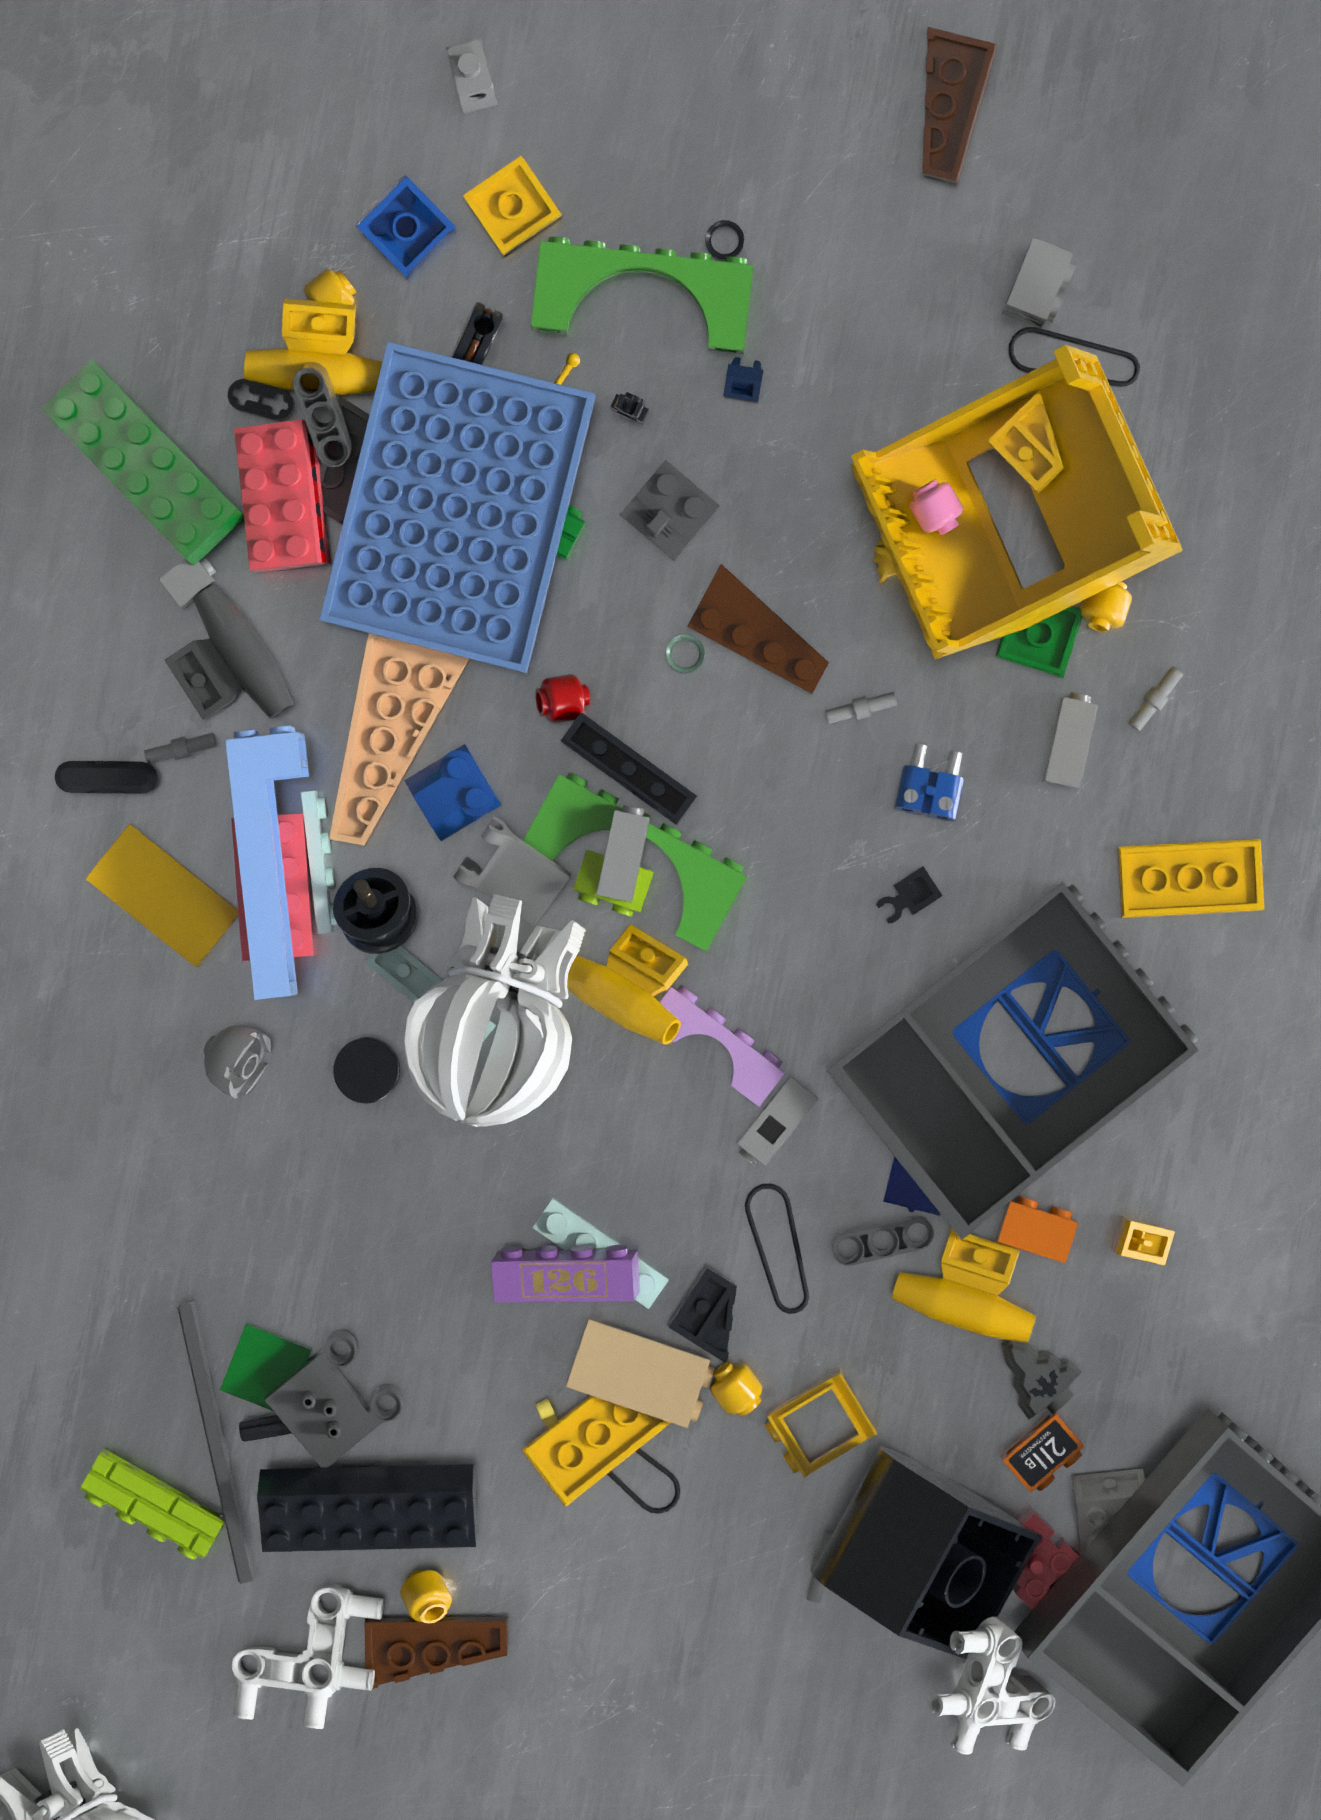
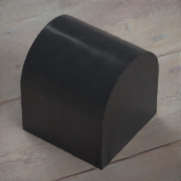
(923, 1552)

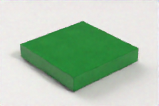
(1045, 644)
(261, 1364)

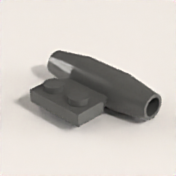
(230, 660)

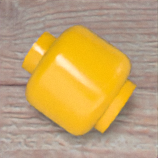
(330, 288)
(1107, 608)
(736, 1388)
(426, 1596)

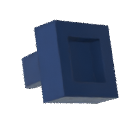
(743, 381)

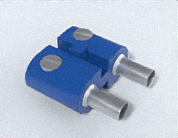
(929, 791)

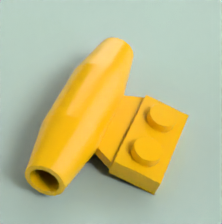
(319, 335)
(626, 986)
(969, 1291)

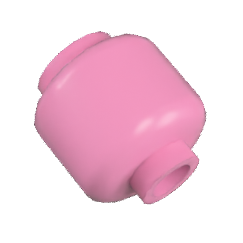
(936, 507)

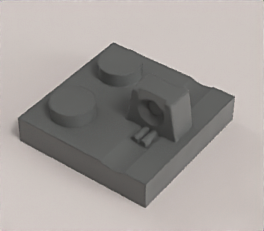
(669, 510)

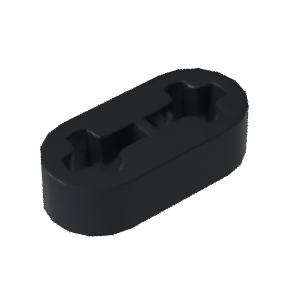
(263, 392)

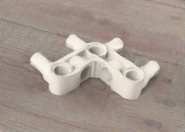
(323, 1648)
(985, 1691)

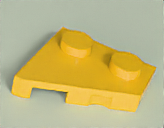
(1030, 444)

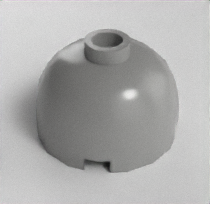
(235, 1059)

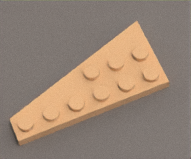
(393, 712)

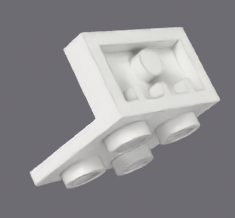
(1100, 1498)

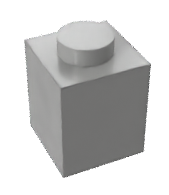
(188, 580)

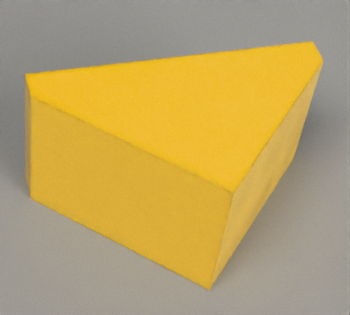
(1142, 1241)

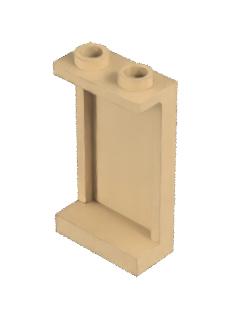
(639, 1373)

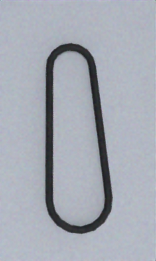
(1077, 341)
(762, 1254)
(637, 1499)

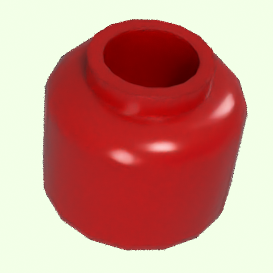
(561, 698)

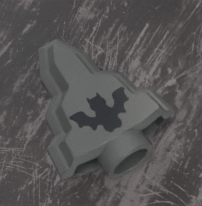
(1039, 1378)

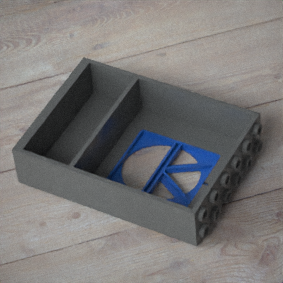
(942, 1111)
(1172, 1676)

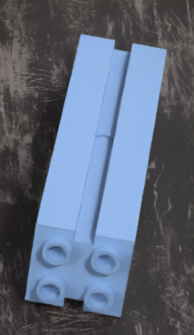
(253, 768)

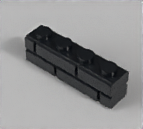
(628, 768)

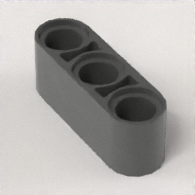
(325, 397)
(900, 1245)

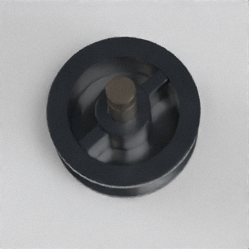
(375, 910)

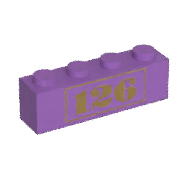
(565, 1274)

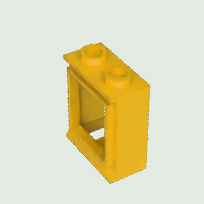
(780, 1431)

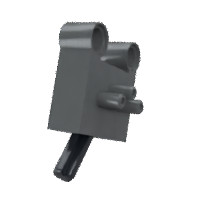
(322, 1406)

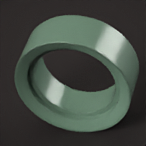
(696, 641)

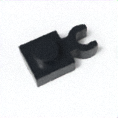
(630, 407)
(913, 892)

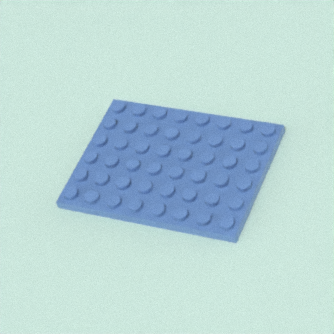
(457, 507)

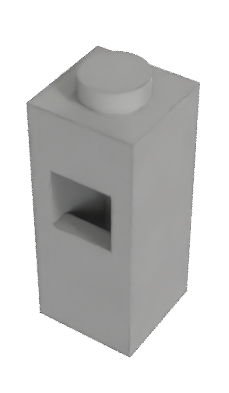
(1070, 741)
(623, 854)
(776, 1122)

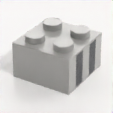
(1038, 282)

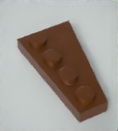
(954, 91)
(748, 627)
(411, 1648)

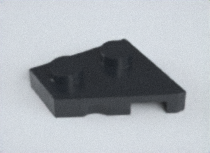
(707, 1313)

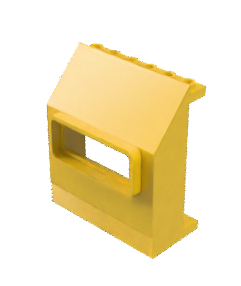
(1096, 508)

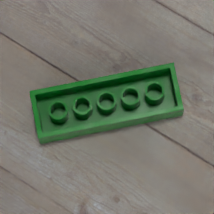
(143, 462)

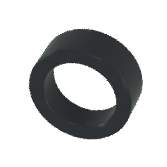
(724, 224)

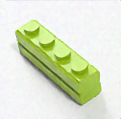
(152, 1503)

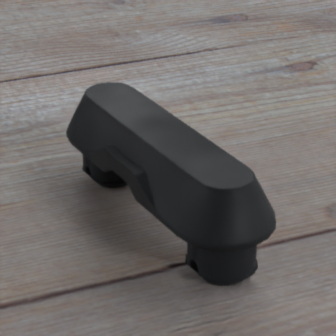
(106, 777)

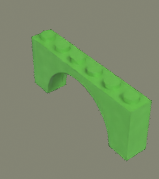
(571, 271)
(706, 882)

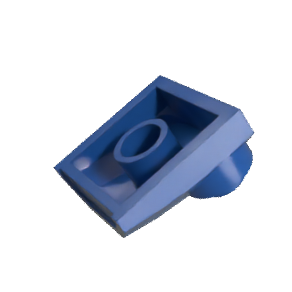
(404, 224)
(452, 792)

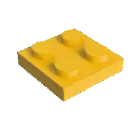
(512, 205)

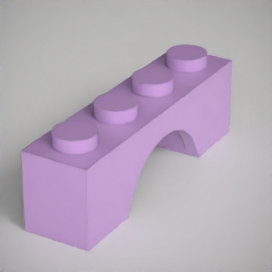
(752, 1072)

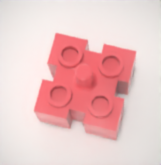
(1046, 1563)

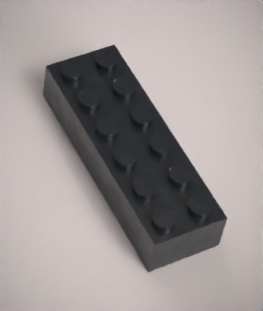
(367, 1508)

